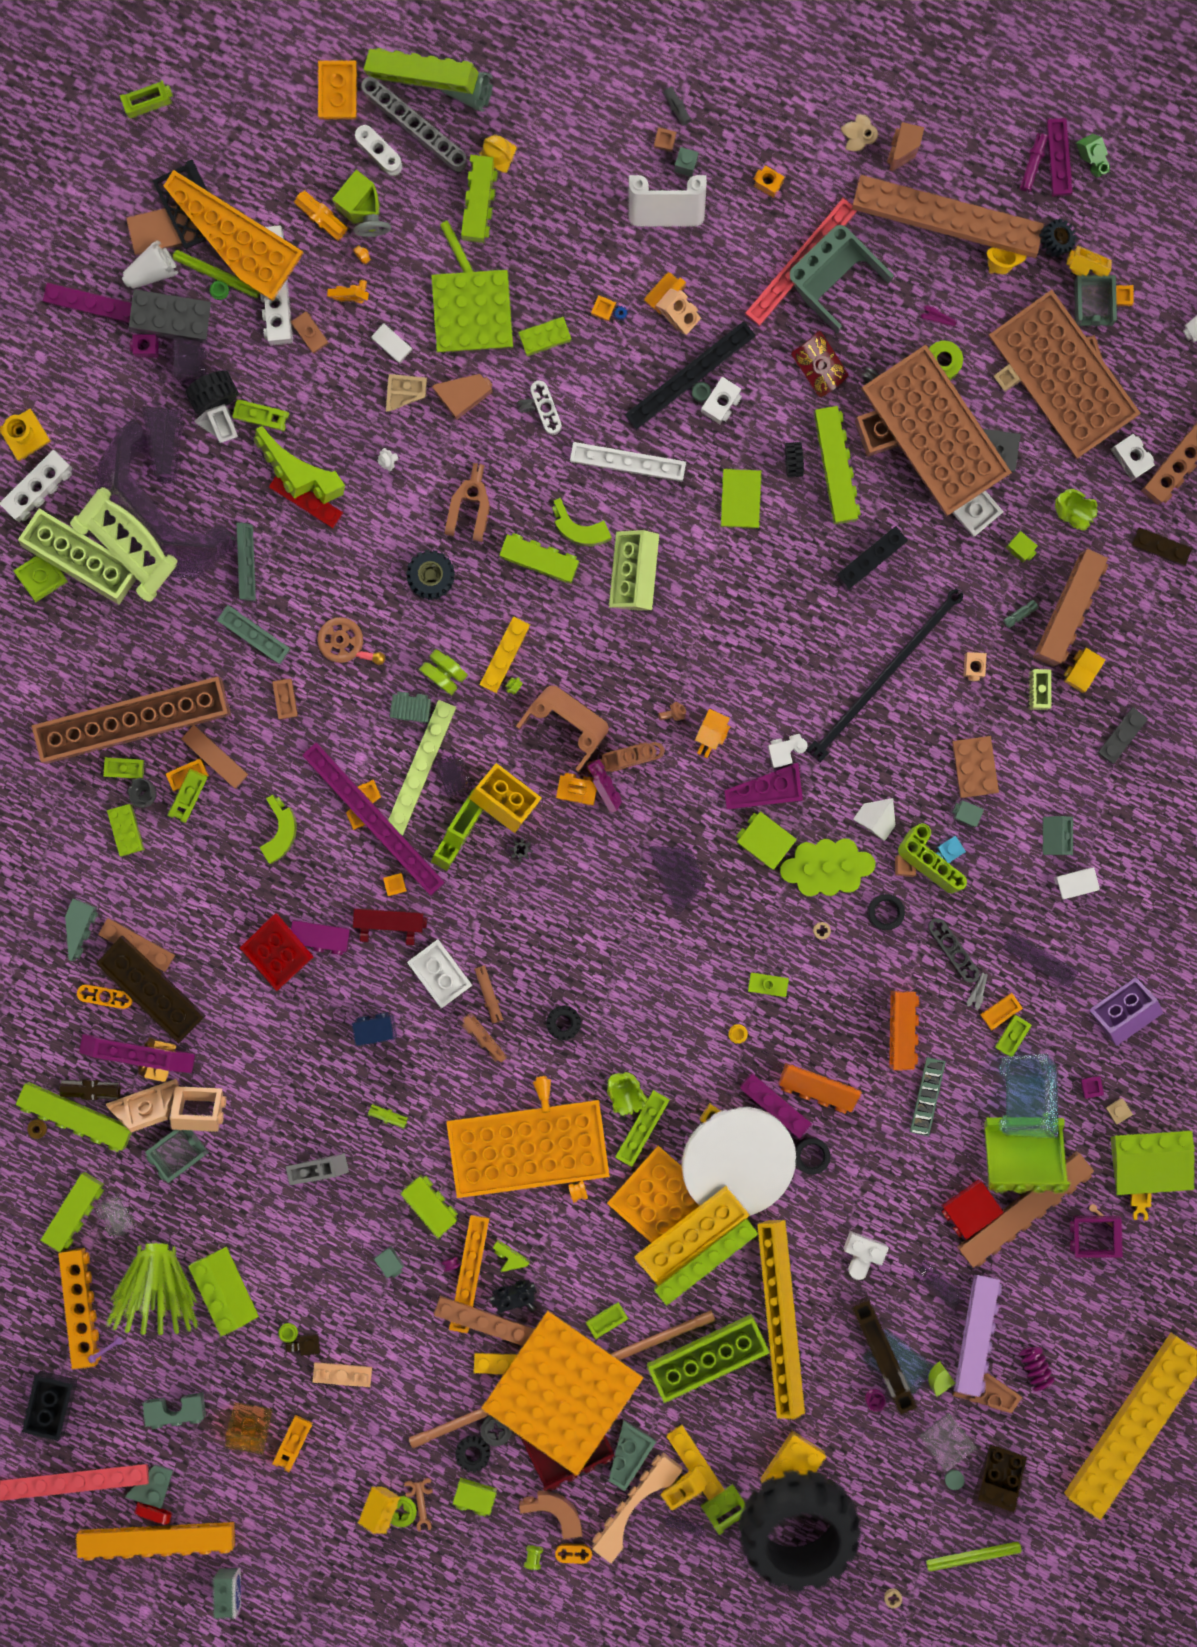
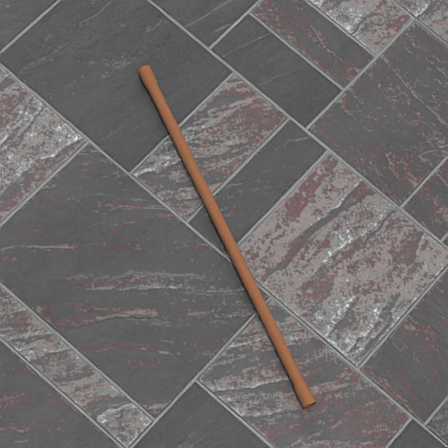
(698, 1321)

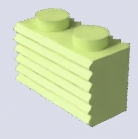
(1040, 689)

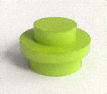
(513, 685)
(288, 1332)

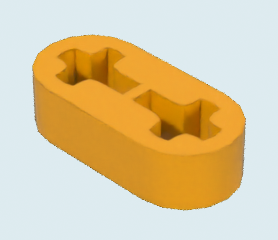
(573, 1558)

